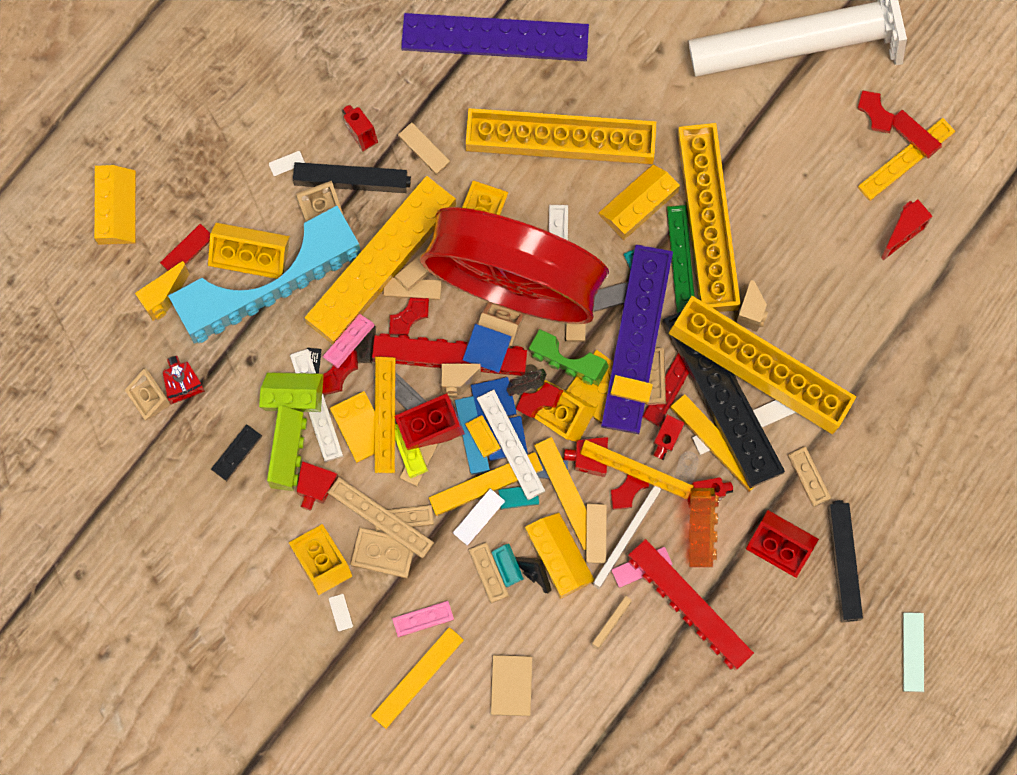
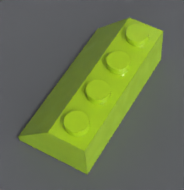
(286, 449)

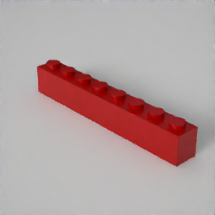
(435, 353)
(690, 605)

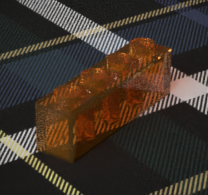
(701, 527)

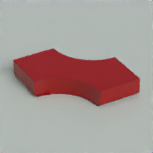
(871, 104)
(402, 322)
(335, 377)
(546, 397)
(624, 495)

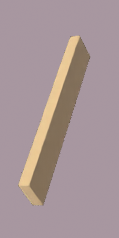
(380, 518)

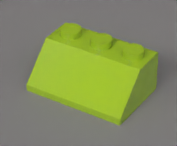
(293, 391)

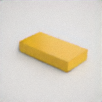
(631, 389)
(482, 436)

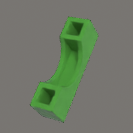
(589, 368)

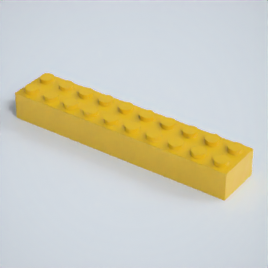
(561, 136)
(708, 217)
(379, 261)
(762, 365)

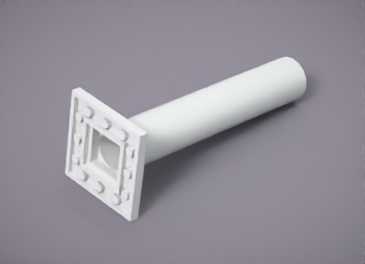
(801, 37)

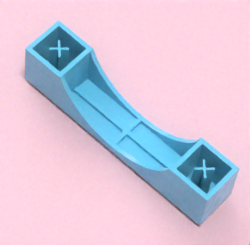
(210, 309)

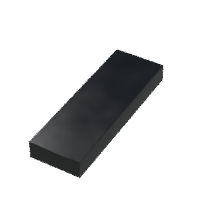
(236, 452)

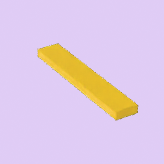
(901, 163)
(384, 415)
(708, 434)
(636, 469)
(478, 487)
(564, 487)
(417, 678)

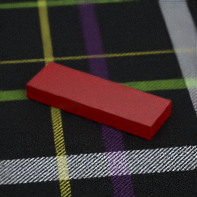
(915, 134)
(188, 248)

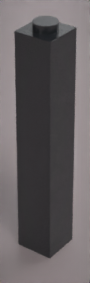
(352, 177)
(845, 561)

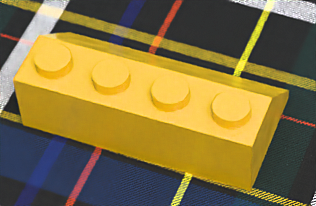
(639, 201)
(115, 205)
(248, 250)
(559, 554)

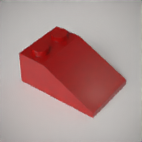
(911, 222)
(430, 423)

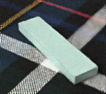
(913, 652)

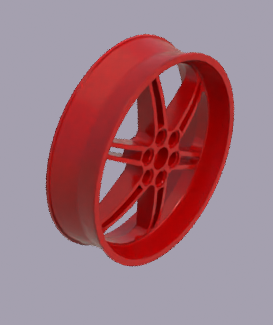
(514, 265)

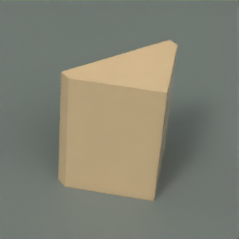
(317, 200)
(147, 395)

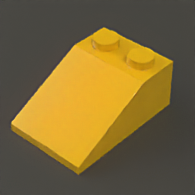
(485, 198)
(156, 294)
(569, 417)
(357, 424)
(320, 559)

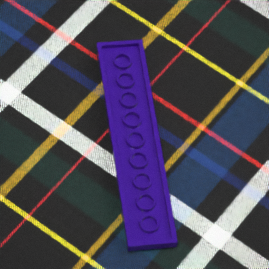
(495, 37)
(637, 334)

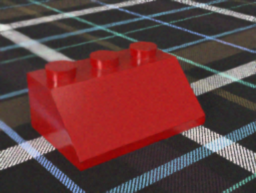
(782, 544)

